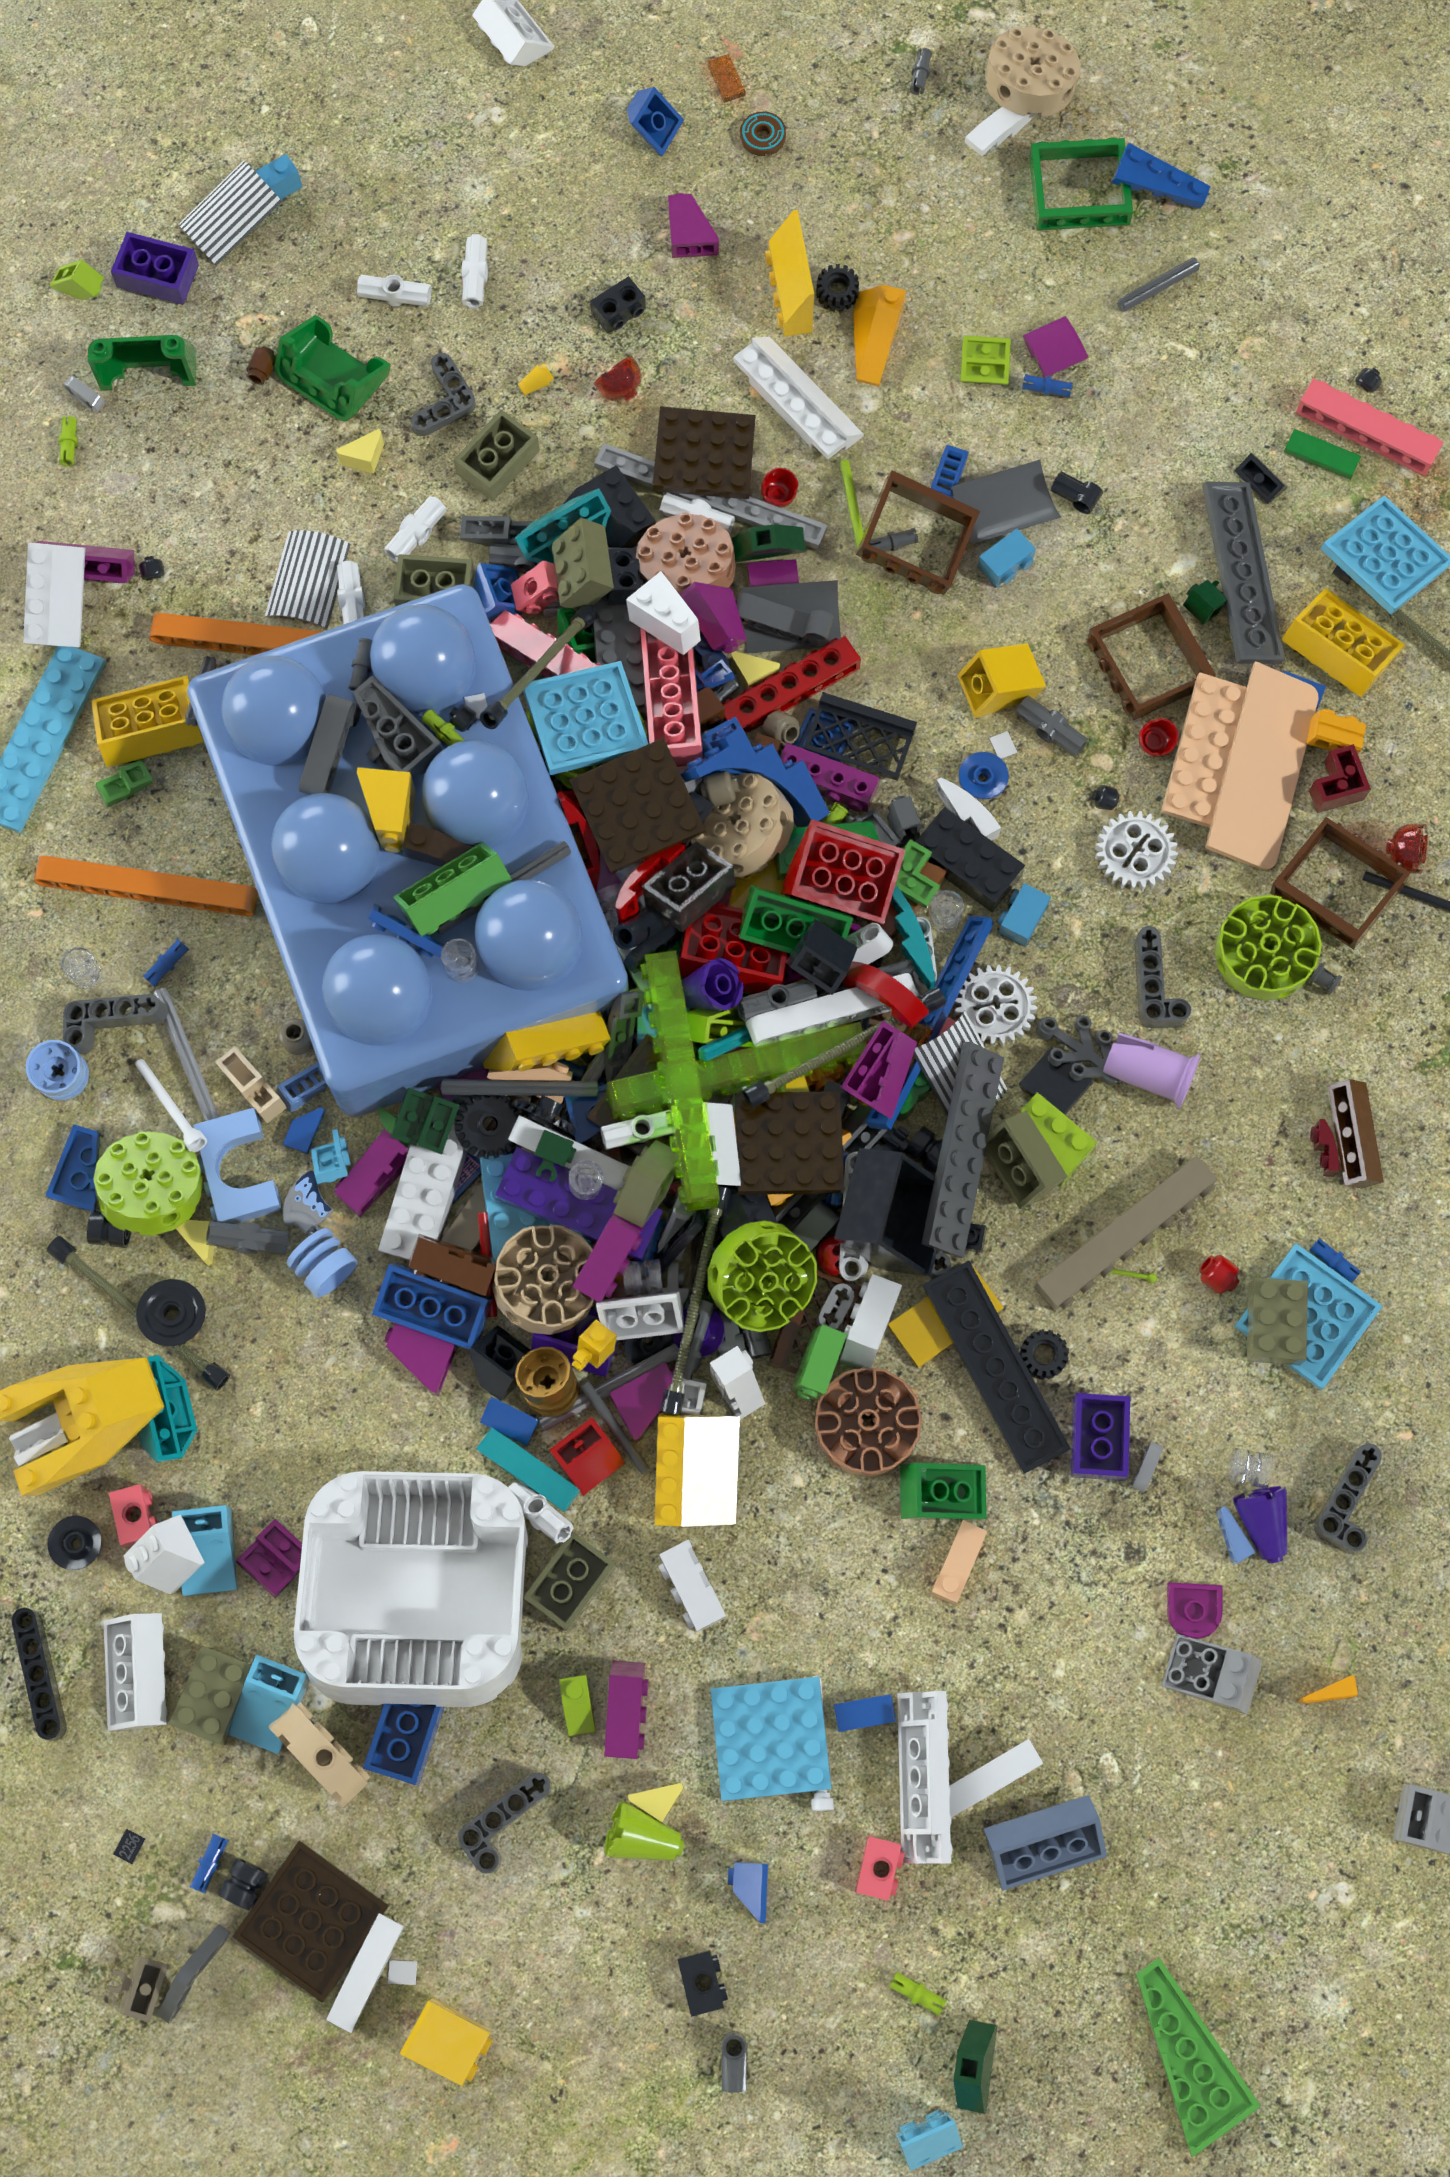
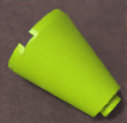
(641, 1836)

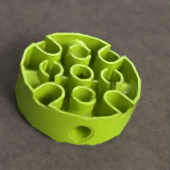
(1272, 924)
(148, 1183)
(762, 1276)

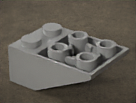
(1212, 1673)
(1423, 1819)

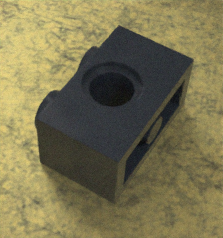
(702, 2000)

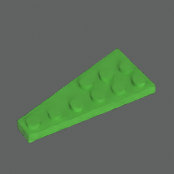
(1199, 2074)

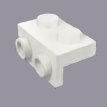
(38, 1439)

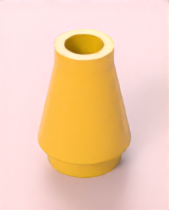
(536, 379)

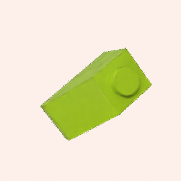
(77, 280)
(577, 1705)

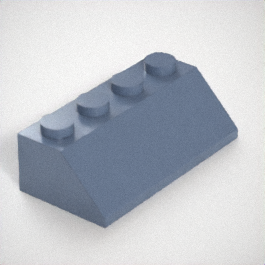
(1045, 1842)

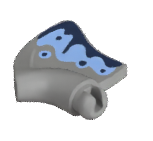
(305, 1205)

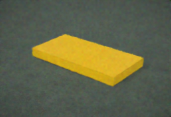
(922, 1331)

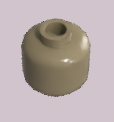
(781, 727)
(720, 788)
(295, 1037)

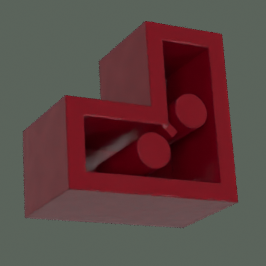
(1345, 781)

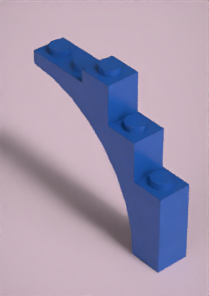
(736, 755)

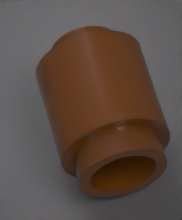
(261, 365)

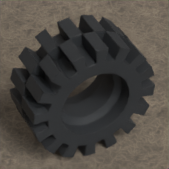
(837, 275)
(1052, 1340)

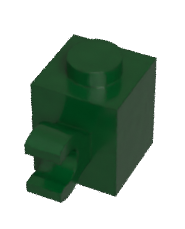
(1205, 601)
(553, 1150)

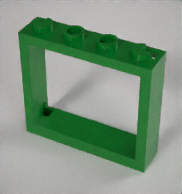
(1077, 216)

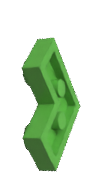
(910, 881)

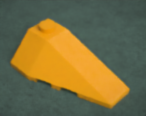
(875, 327)

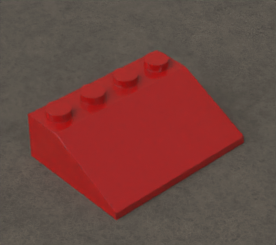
(844, 872)
(717, 936)

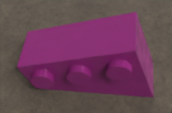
(882, 1069)
(372, 1174)
(608, 1258)
(625, 1710)

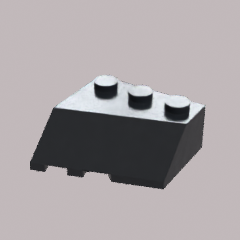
(628, 514)

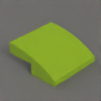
(985, 360)

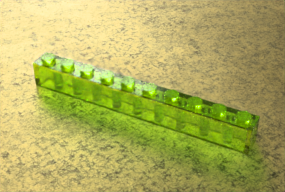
(735, 1070)
(681, 1081)

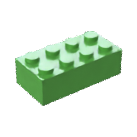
(452, 889)

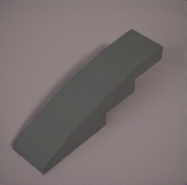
(491, 529)

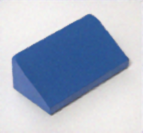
(509, 1421)

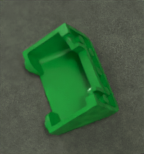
(112, 355)
(325, 371)

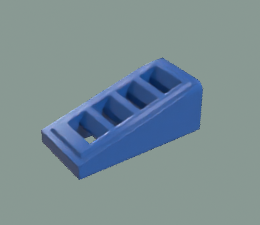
(954, 458)

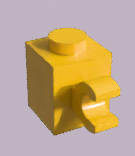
(594, 1346)

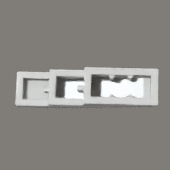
(996, 129)
(993, 1776)
(365, 1973)

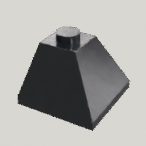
(496, 1361)

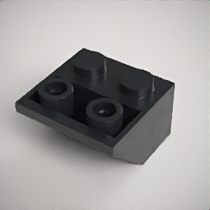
(822, 956)

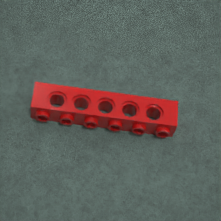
(825, 675)

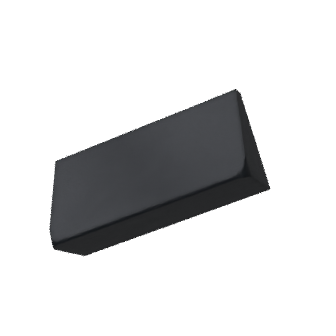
(1261, 478)

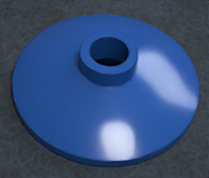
(985, 765)

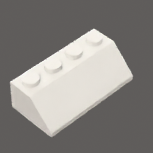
(54, 595)
(135, 1671)

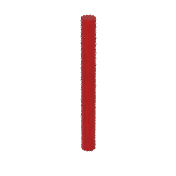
(485, 1246)

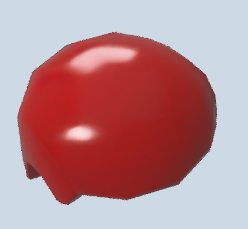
(779, 487)
(1158, 737)
(827, 1255)

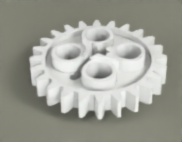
(1155, 863)
(990, 983)

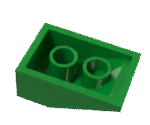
(943, 1491)

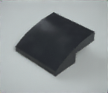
(1055, 1083)

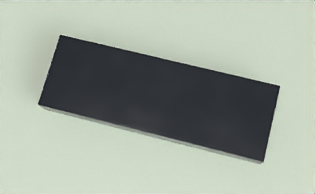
(681, 1239)

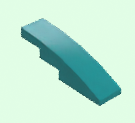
(915, 945)
(528, 1469)

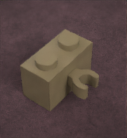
(140, 1988)

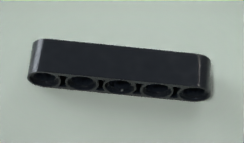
(29, 1664)

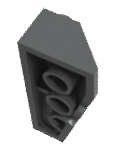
(399, 735)

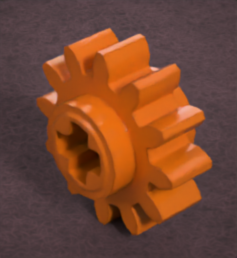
(819, 1078)

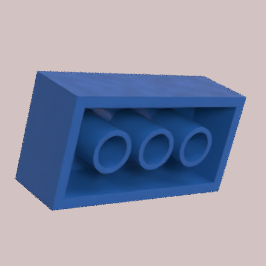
(432, 1306)
(403, 1741)

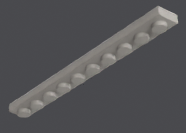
(745, 510)

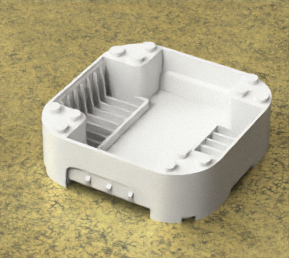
(411, 1589)

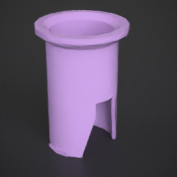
(1151, 1067)

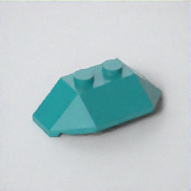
(538, 537)
(174, 1426)

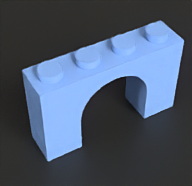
(231, 1203)

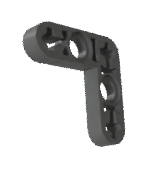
(451, 402)
(189, 1972)

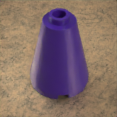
(713, 986)
(1265, 1521)

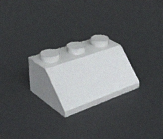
(512, 31)
(642, 1315)
(164, 1556)

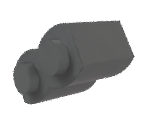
(904, 819)

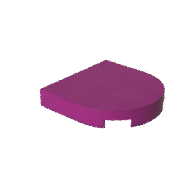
(1194, 1608)

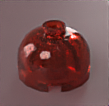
(620, 381)
(1409, 847)

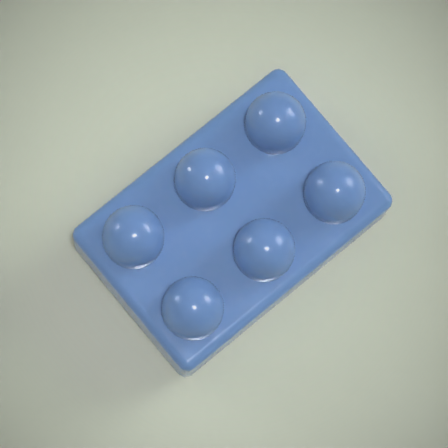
(369, 1000)

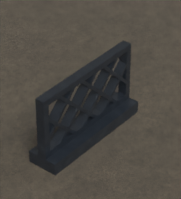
(870, 719)

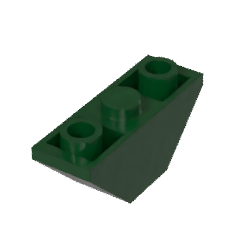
(768, 542)
(974, 2066)

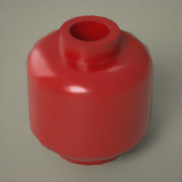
(1219, 1274)

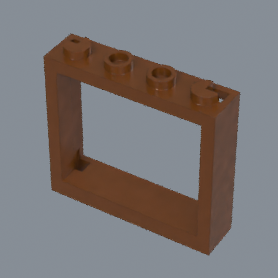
(933, 501)
(1180, 631)
(1358, 848)

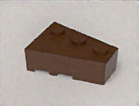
(452, 1264)

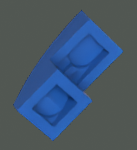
(865, 1713)

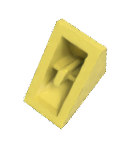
(363, 452)
(752, 669)
(195, 1234)
(657, 1801)

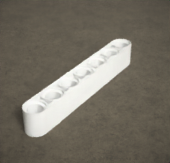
(818, 1014)

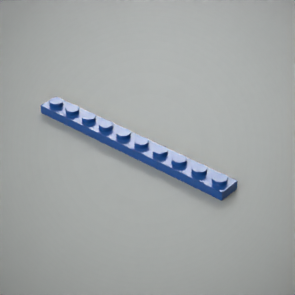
(950, 983)

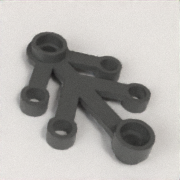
(1082, 1051)

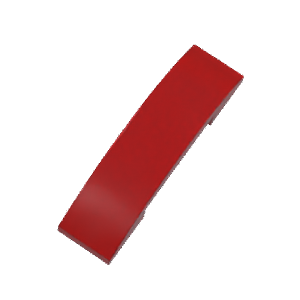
(574, 815)
(632, 888)
(888, 990)

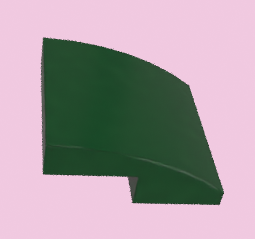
(424, 1121)

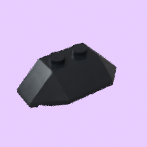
(743, 1210)

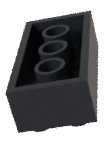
(971, 859)

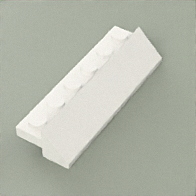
(796, 397)
(924, 1777)

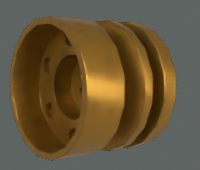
(546, 1369)

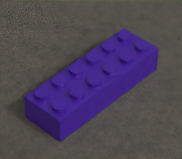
(556, 1203)

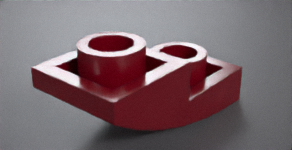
(1324, 1141)

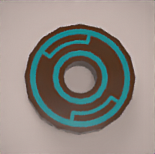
(763, 122)

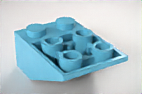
(214, 1538)
(264, 1698)
(929, 2139)

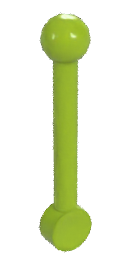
(1151, 1277)

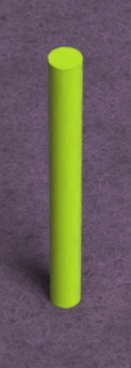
(852, 501)

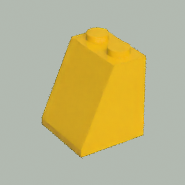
(1000, 678)
(390, 804)
(447, 2042)

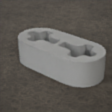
(83, 394)
(840, 1310)
(1147, 1466)

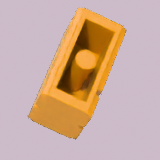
(1334, 731)

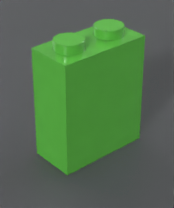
(818, 1362)

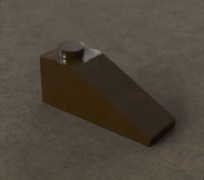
(431, 845)

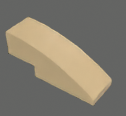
(251, 1084)

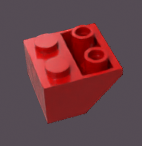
(587, 1456)

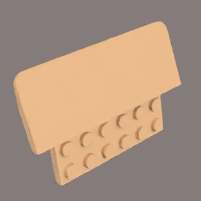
(1242, 761)

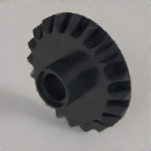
(545, 1114)
(470, 1128)
(168, 1296)

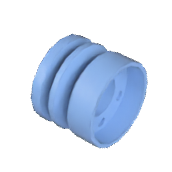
(47, 1060)
(322, 1262)

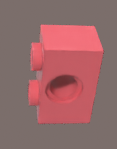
(536, 588)
(123, 1503)
(867, 1881)

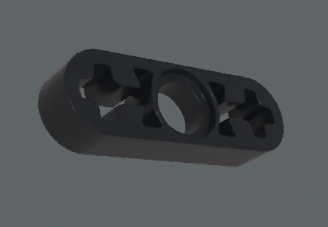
(658, 943)

